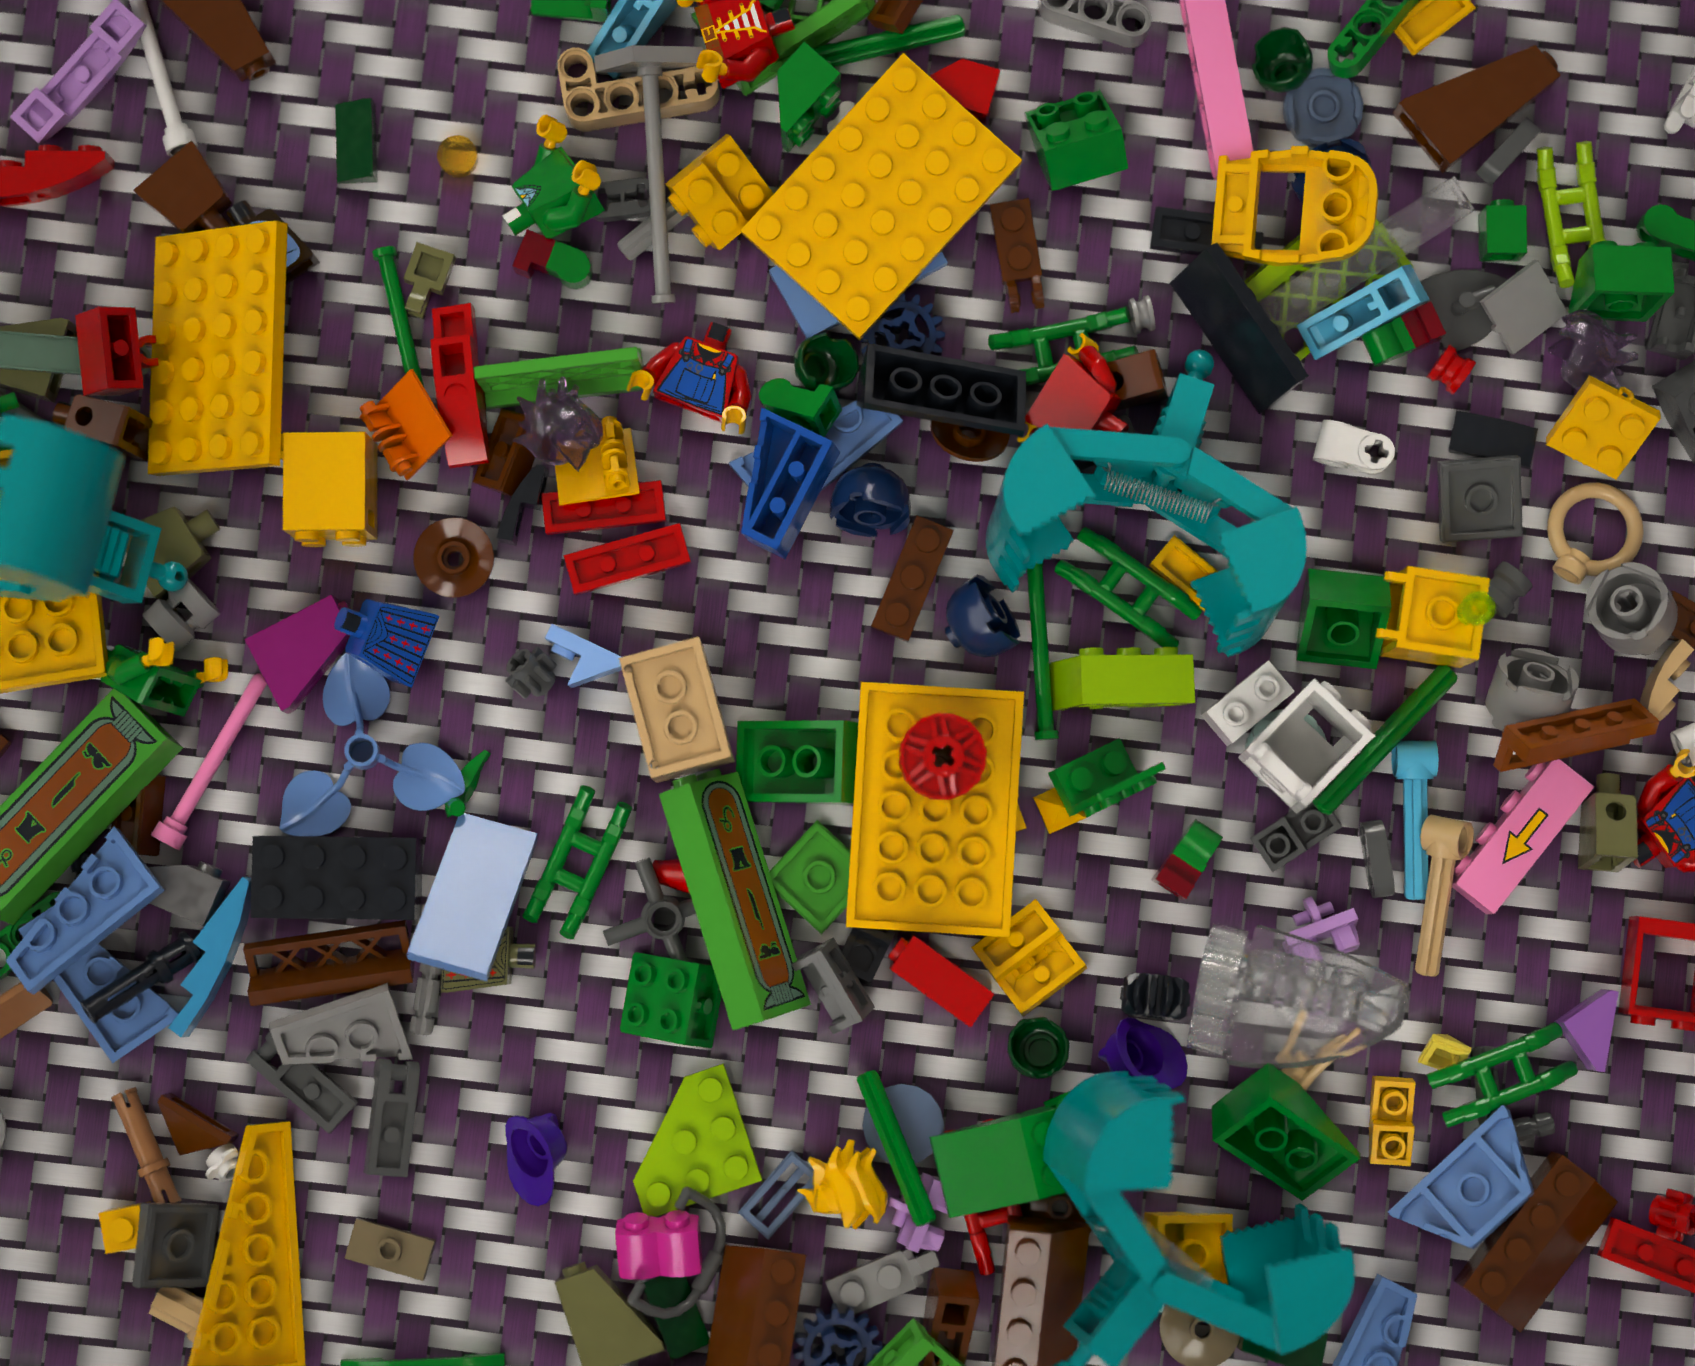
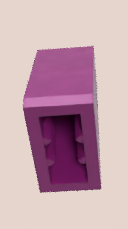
(299, 651)

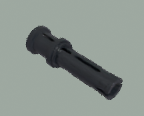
(157, 962)

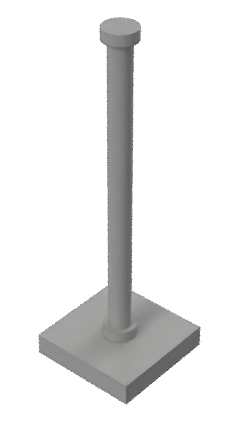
(649, 64)

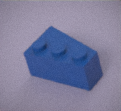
(785, 482)

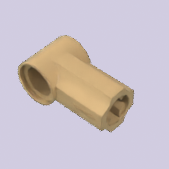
(178, 1309)

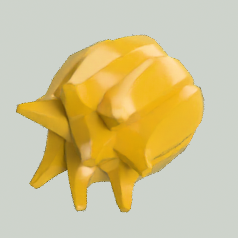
(847, 1186)

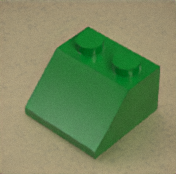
(1623, 281)
(1342, 618)

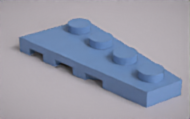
(853, 433)

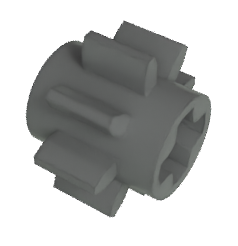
(531, 672)

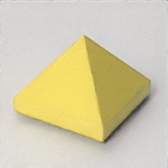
(1443, 1051)

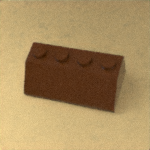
(1538, 1242)
(1039, 1290)
(755, 1307)

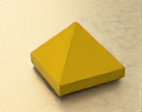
(1054, 812)

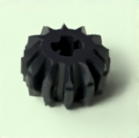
(1155, 996)

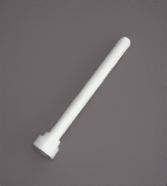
(176, 132)

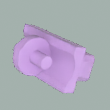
(1338, 927)
(924, 1237)

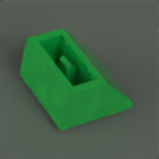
(806, 92)
(1077, 140)

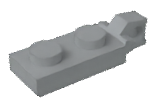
(880, 1279)

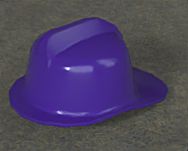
(1145, 1052)
(533, 1154)

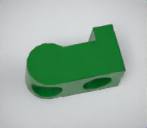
(1668, 229)
(804, 407)

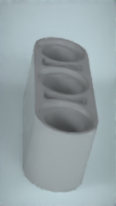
(1108, 27)

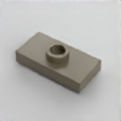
(390, 1249)

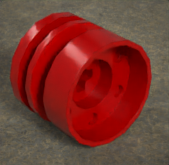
(944, 781)

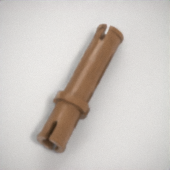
(146, 1147)

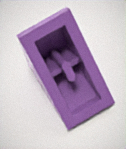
(1590, 1028)

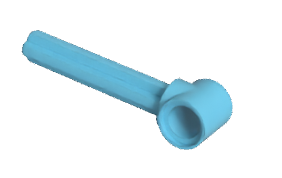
(1415, 764)

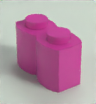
(658, 1245)

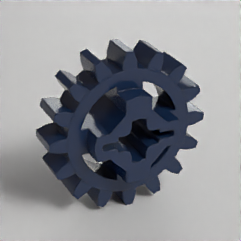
(911, 311)
(850, 1340)

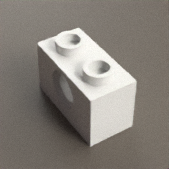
(1247, 703)

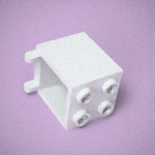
(1295, 756)

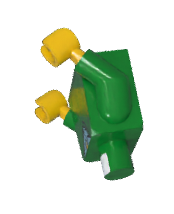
(555, 190)
(152, 678)

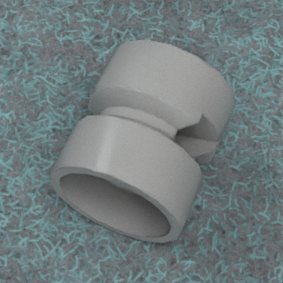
(171, 623)

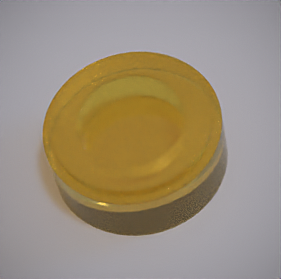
(457, 156)

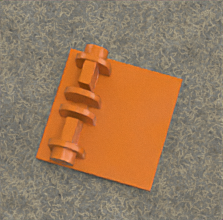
(406, 425)

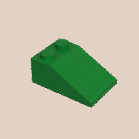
(797, 761)
(1281, 1132)
(995, 1163)

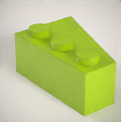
(1123, 679)

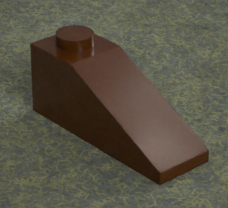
(950, 1312)

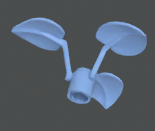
(424, 778)

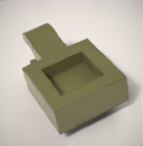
(427, 273)

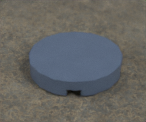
(1323, 109)
(917, 1117)

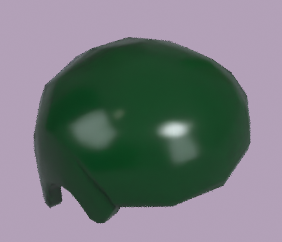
(1282, 60)
(826, 362)
(1038, 1048)

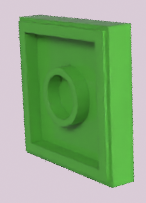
(814, 877)

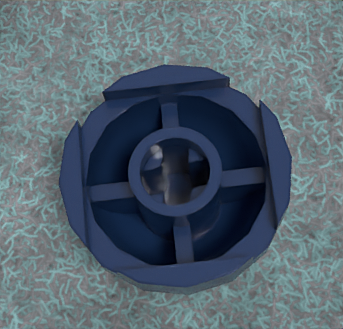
(870, 500)
(979, 620)

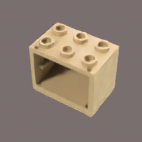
(676, 710)

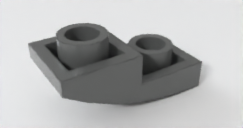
(1294, 835)

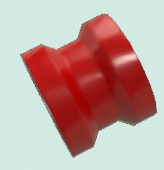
(1451, 369)

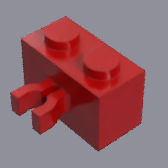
(111, 351)

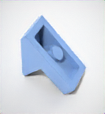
(593, 662)

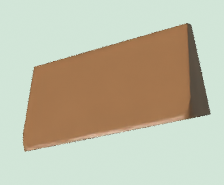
(20, 1006)

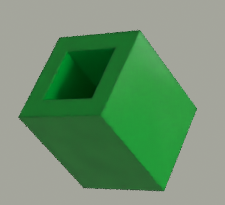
(1502, 231)

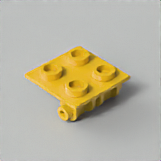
(606, 472)

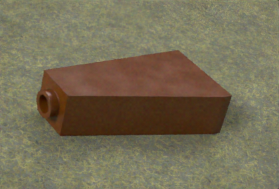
(227, 32)
(1471, 107)

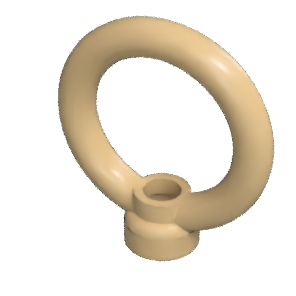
(1574, 564)

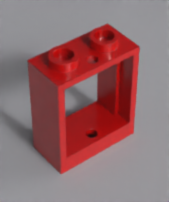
(1637, 928)
(939, 979)

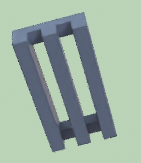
(756, 1221)

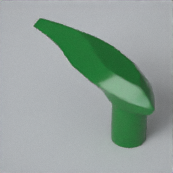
(471, 775)

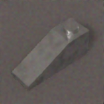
(190, 890)

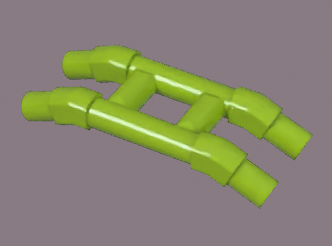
(1553, 198)

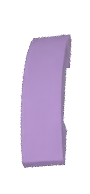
(82, 75)

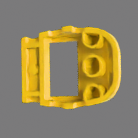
(1336, 208)

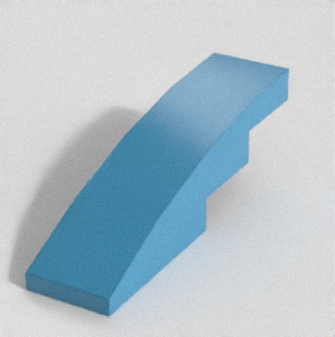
(220, 942)

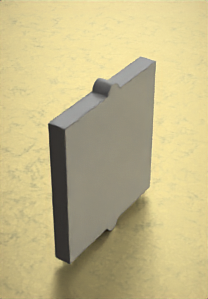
(1523, 307)

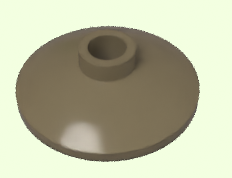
(1187, 1348)

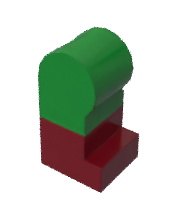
(552, 258)
(1404, 335)
(1187, 860)

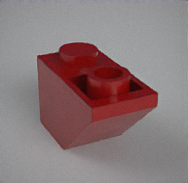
(970, 85)

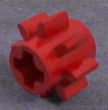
(1673, 1215)

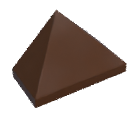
(191, 1127)

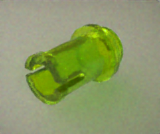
(1485, 608)

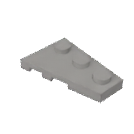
(350, 1027)

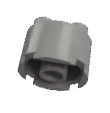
(1650, 604)
(1529, 687)

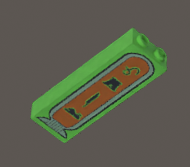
(76, 797)
(734, 897)

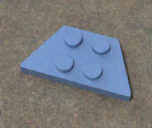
(1472, 1186)

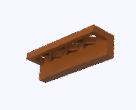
(1573, 734)

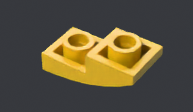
(1391, 1121)

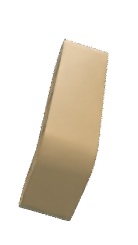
(603, 94)

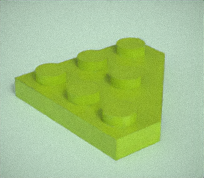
(697, 1145)

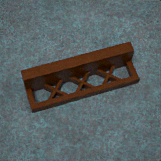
(327, 975)

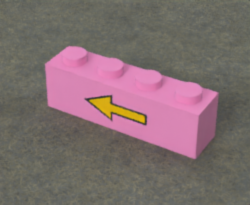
(1520, 834)

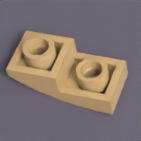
(1658, 690)

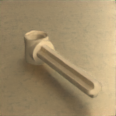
(1446, 842)

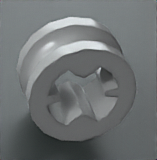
(1141, 314)

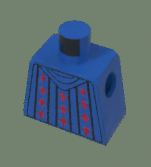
(388, 638)

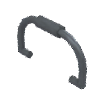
(709, 1264)

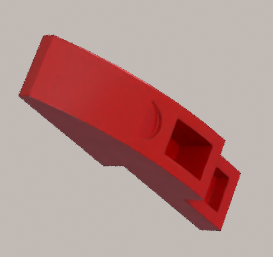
(51, 173)
(457, 391)

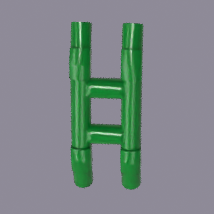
(1042, 335)
(1121, 564)
(586, 886)
(1480, 1067)

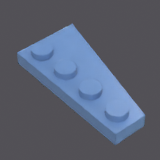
(98, 902)
(125, 1026)
(1379, 1327)

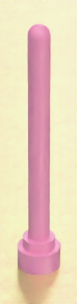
(173, 828)

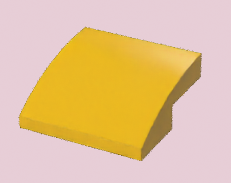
(1032, 960)

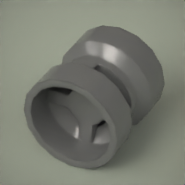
(1507, 587)

